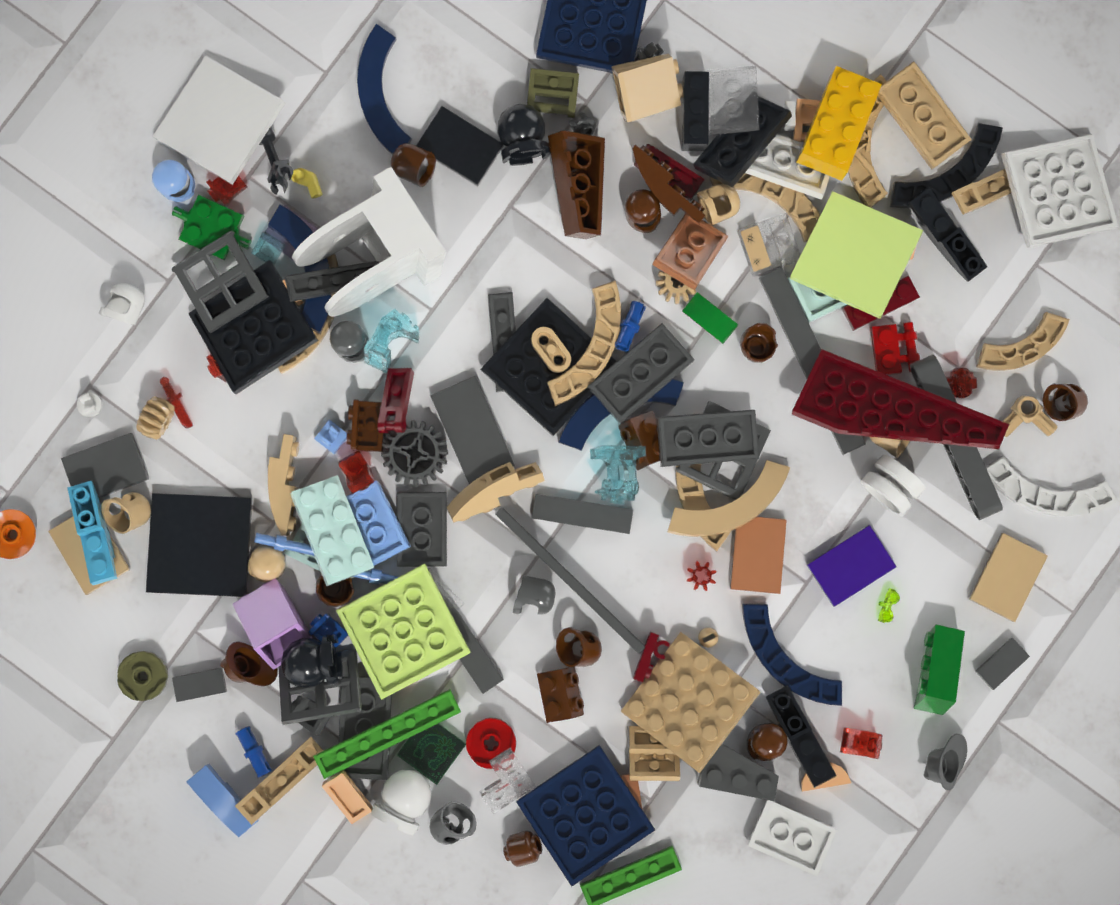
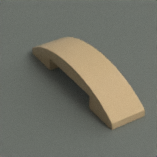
(982, 192)
(279, 781)

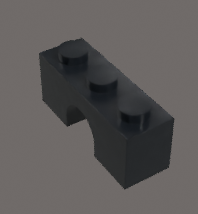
(696, 111)

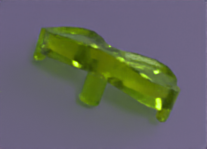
(886, 613)

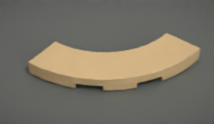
(1025, 351)

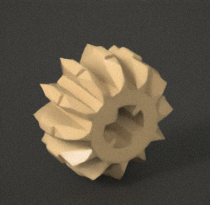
(667, 288)
(155, 417)

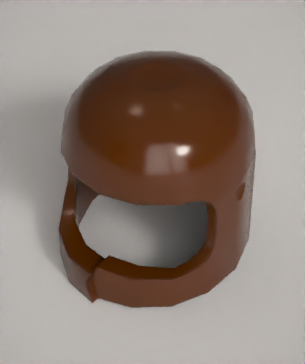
(408, 160)
(642, 208)
(1076, 396)
(590, 650)
(767, 741)

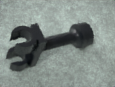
(279, 168)

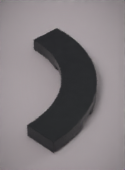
(962, 174)

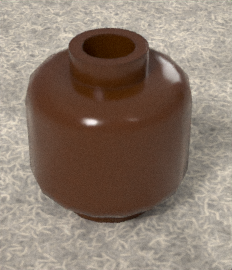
(522, 848)

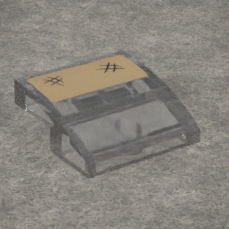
(769, 244)

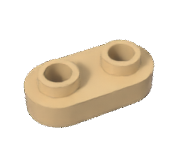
(551, 349)

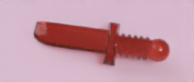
(173, 399)

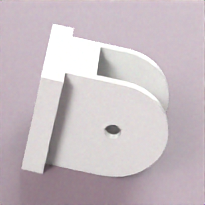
(393, 234)

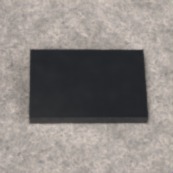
(460, 145)

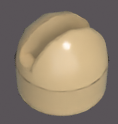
(706, 632)

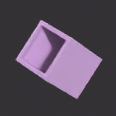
(270, 621)

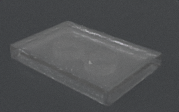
(733, 100)

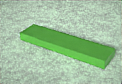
(631, 876)

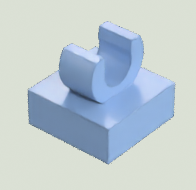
(331, 437)

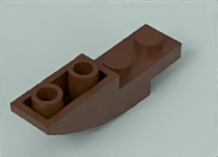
(658, 178)

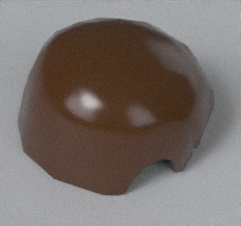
(758, 343)
(334, 594)

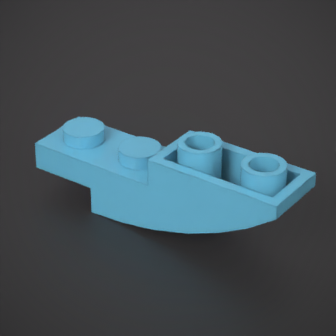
(93, 532)

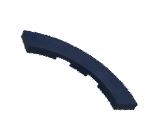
(371, 90)
(295, 232)
(593, 412)
(780, 665)

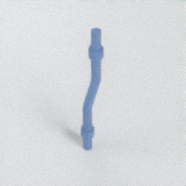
(280, 543)

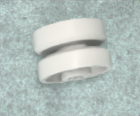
(893, 485)

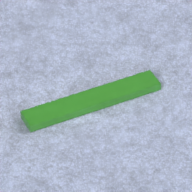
(386, 734)

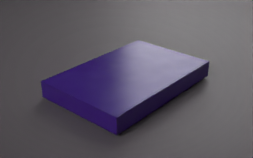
(851, 566)

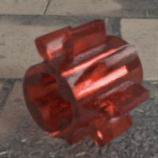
(962, 382)
(694, 578)

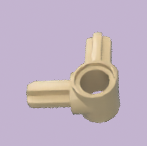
(1036, 416)

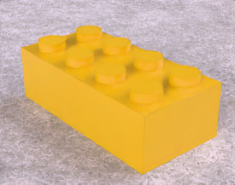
(839, 123)

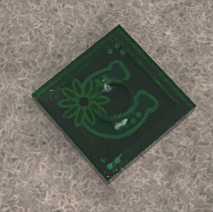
(432, 751)

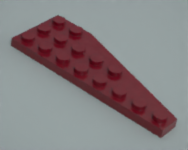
(872, 404)

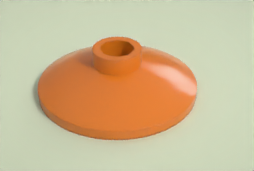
(26, 534)

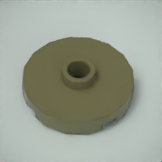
(129, 676)

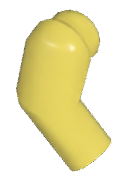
(309, 180)

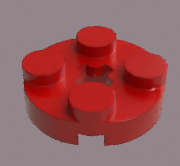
(482, 731)

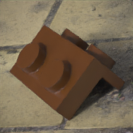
(364, 430)
(642, 432)
(560, 694)

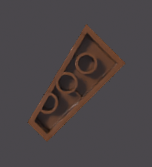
(579, 181)

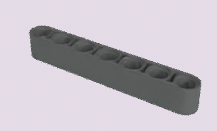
(964, 459)

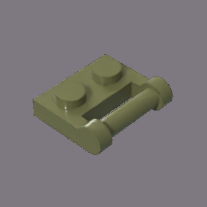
(553, 84)

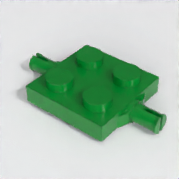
(208, 222)

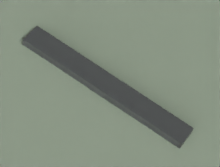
(799, 336)
(570, 580)

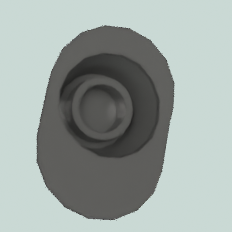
(947, 762)

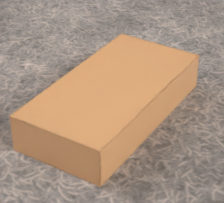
(347, 796)

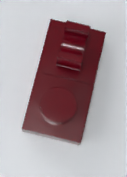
(644, 667)

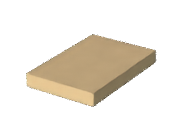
(71, 548)
(1008, 577)

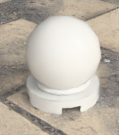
(404, 799)

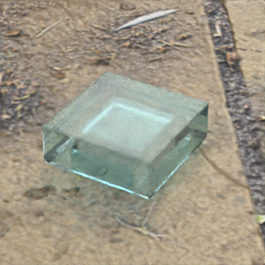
(268, 248)

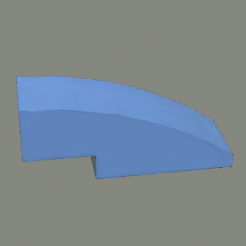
(219, 799)

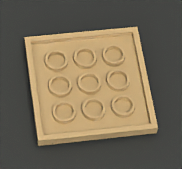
(690, 702)

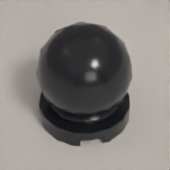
(522, 132)
(311, 662)

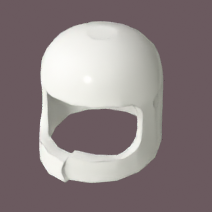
(124, 304)

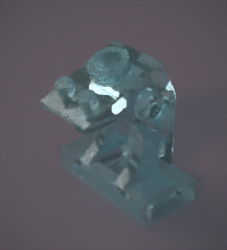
(376, 350)
(614, 456)

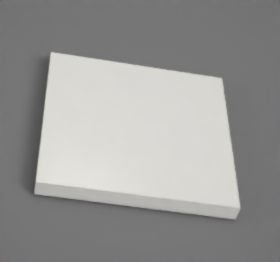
(219, 119)
(1059, 190)

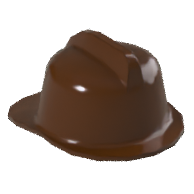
(246, 665)

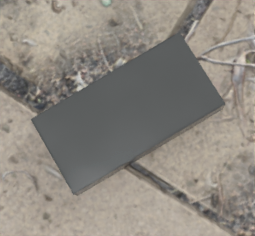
(1002, 663)
(199, 684)

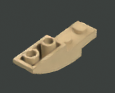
(279, 474)
(483, 493)

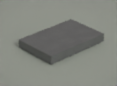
(108, 465)
(425, 526)

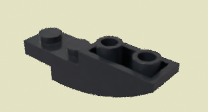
(946, 236)
(800, 736)

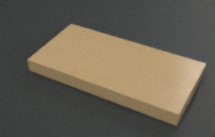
(923, 115)

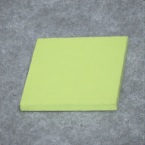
(856, 254)
(403, 631)

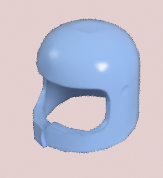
(170, 178)

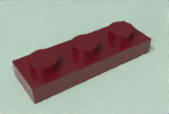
(902, 295)

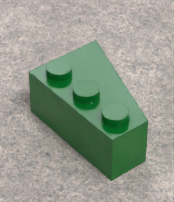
(940, 670)

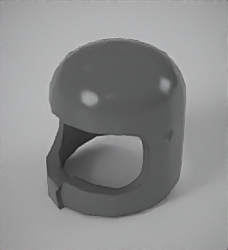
(348, 339)
(535, 592)
(449, 836)

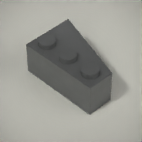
(738, 775)

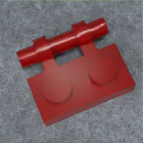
(886, 348)

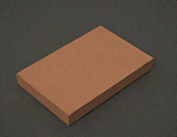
(690, 251)
(759, 555)

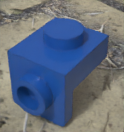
(327, 625)

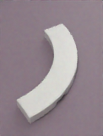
(1047, 500)

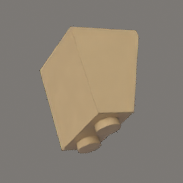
(647, 86)

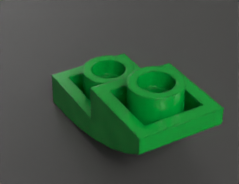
(710, 318)

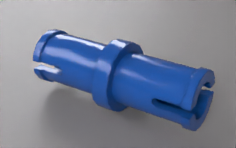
(630, 326)
(253, 751)

